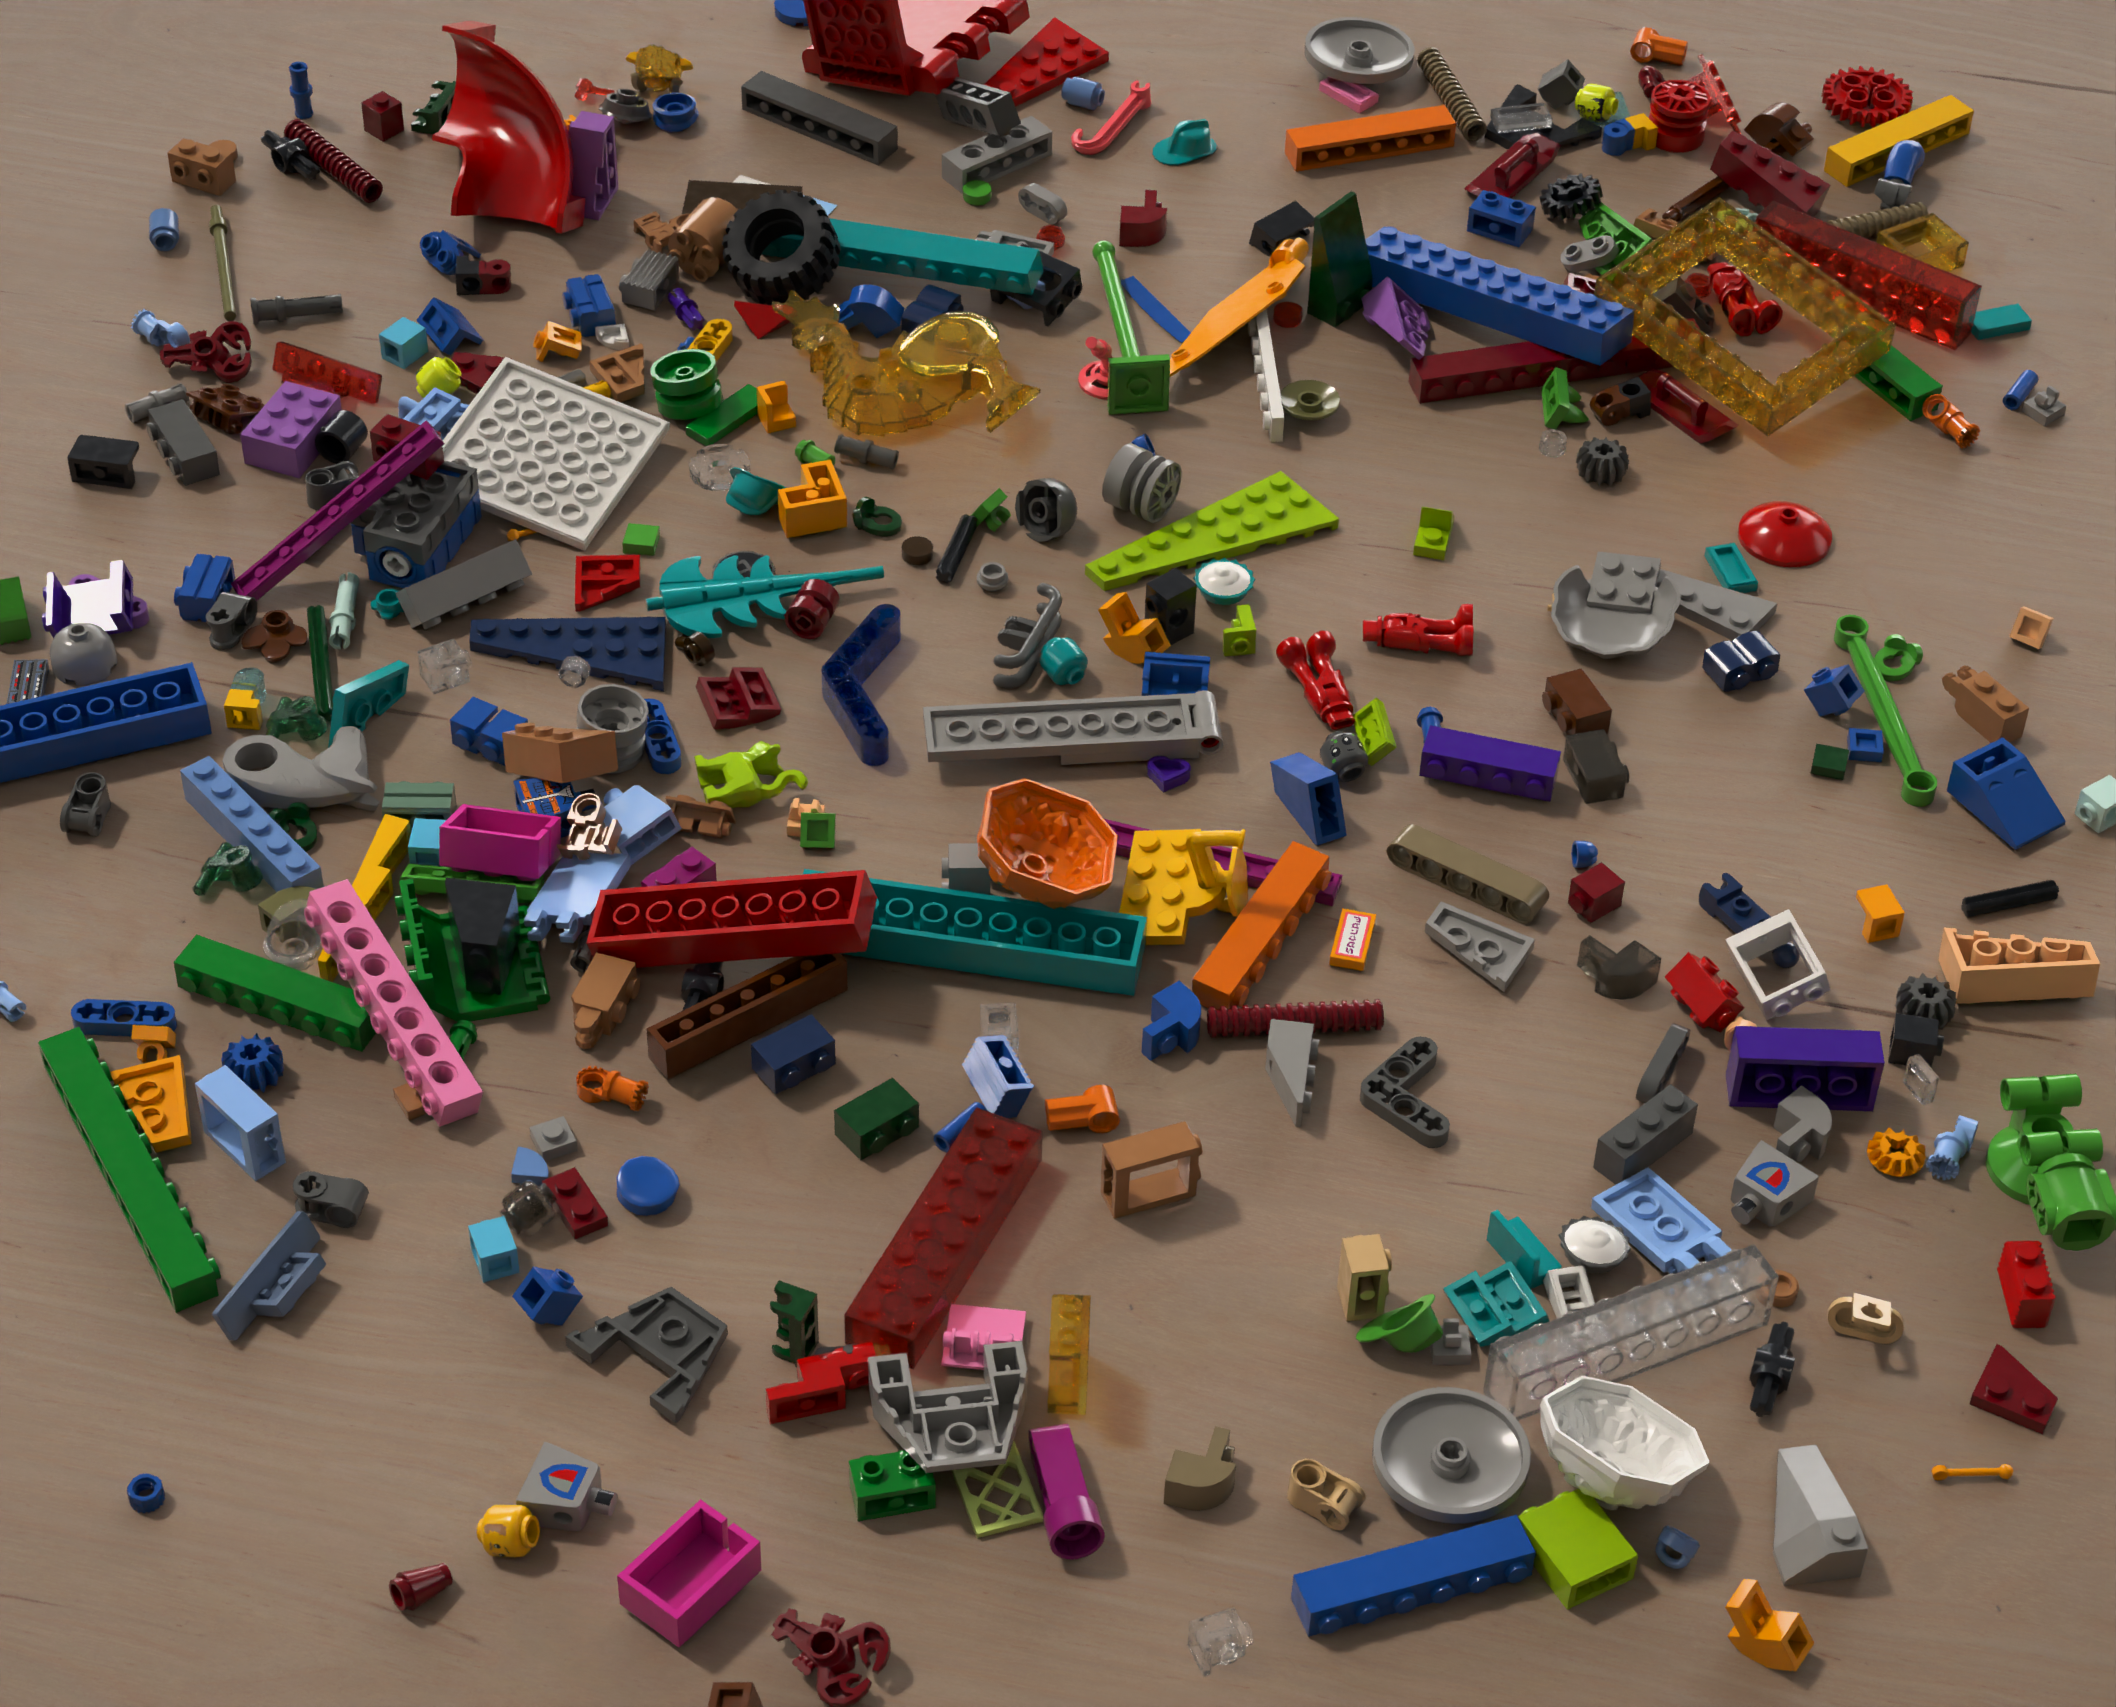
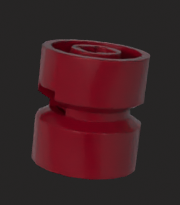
(812, 608)

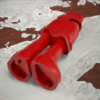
(1732, 290)
(1422, 633)
(1327, 694)

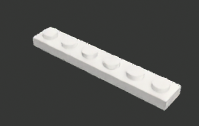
(1267, 379)

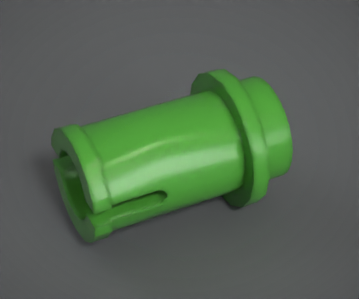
(808, 452)

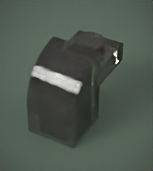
(1621, 973)

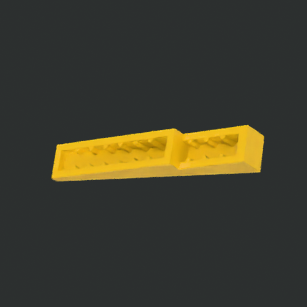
(374, 877)

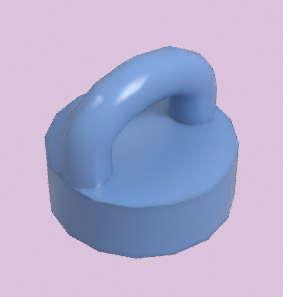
(1678, 1541)

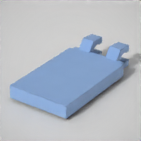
(572, 894)
(1660, 1222)

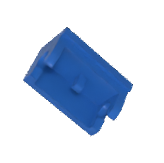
(1174, 674)

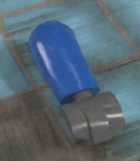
(1899, 172)

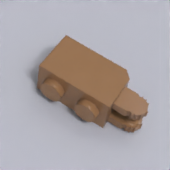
(1986, 704)
(603, 997)

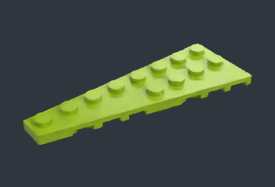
(1228, 528)

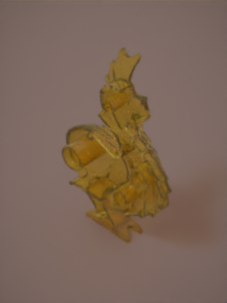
(913, 380)

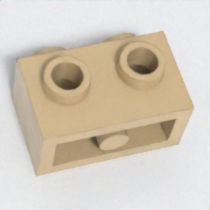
(1363, 1276)

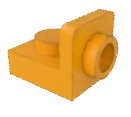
(557, 339)

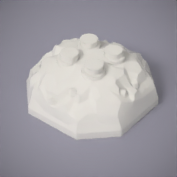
(1619, 1443)

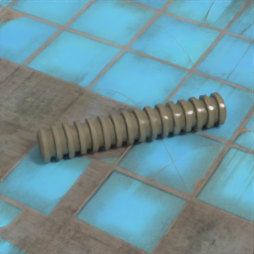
(1452, 94)
(1871, 223)

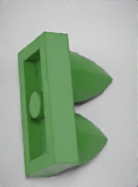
(1558, 400)

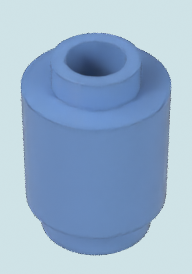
(1083, 93)
(164, 229)

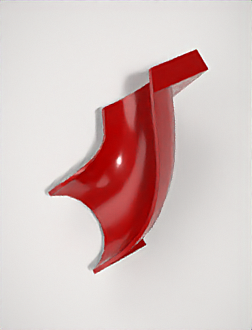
(509, 137)

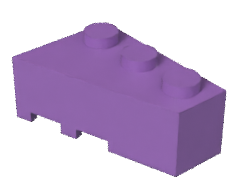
(594, 161)

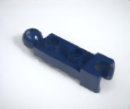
(1741, 913)

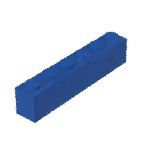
(1412, 1575)

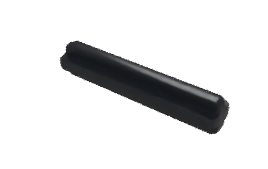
(956, 548)
(2010, 898)

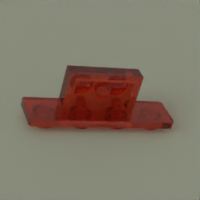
(1715, 87)
(325, 373)

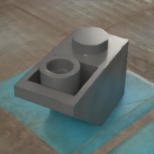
(1687, 303)

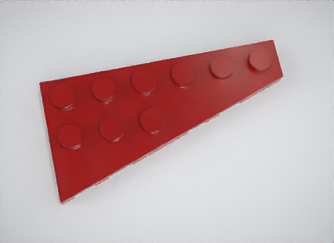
(1047, 62)

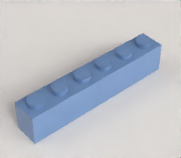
(247, 824)

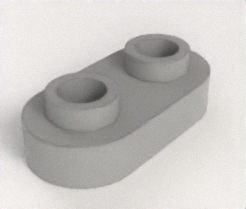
(1589, 253)

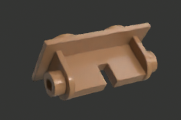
(714, 817)

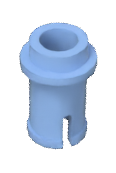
(9, 1004)

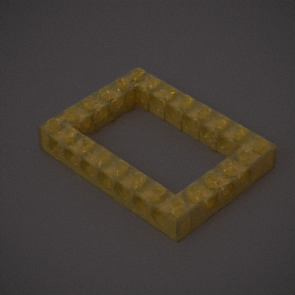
(1858, 329)

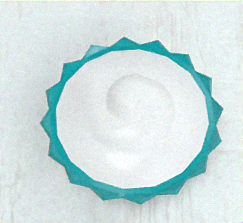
(1224, 581)

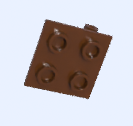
(224, 406)

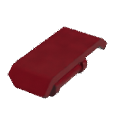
(1516, 166)
(1685, 408)

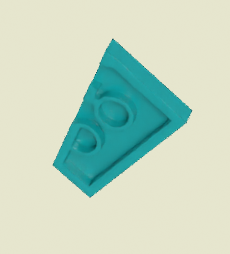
(368, 696)

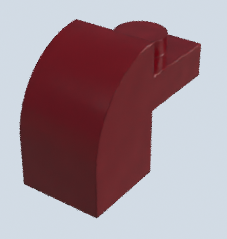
(1144, 224)

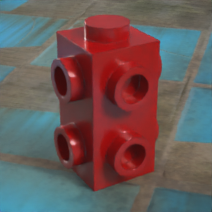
(1708, 996)

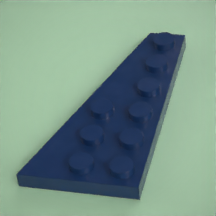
(611, 646)

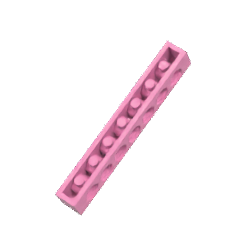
(393, 1003)

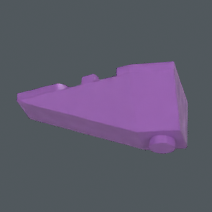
(1397, 315)

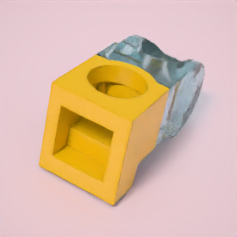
(244, 700)

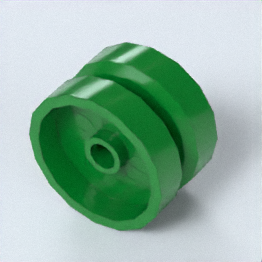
(686, 384)

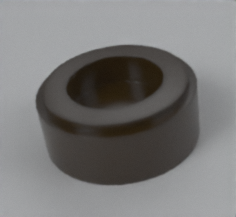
(917, 550)

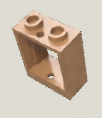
(1145, 1151)

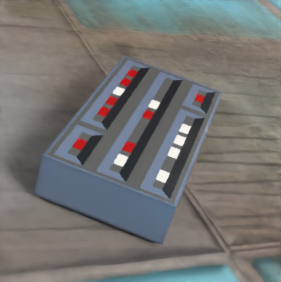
(28, 680)

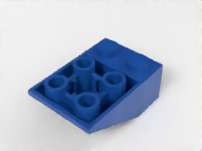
(2005, 793)

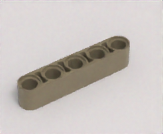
(1468, 873)

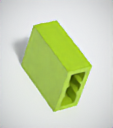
(1578, 1547)

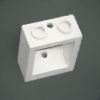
(1764, 938)

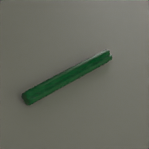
(320, 661)

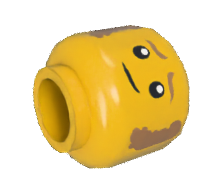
(508, 1531)

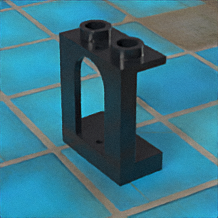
(1049, 302)

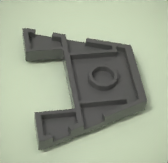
(669, 1334)

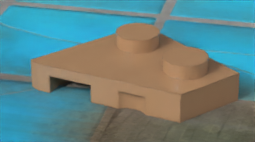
(622, 372)

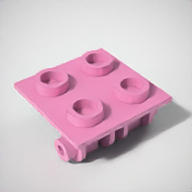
(976, 1326)

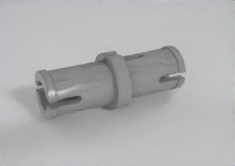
(139, 409)

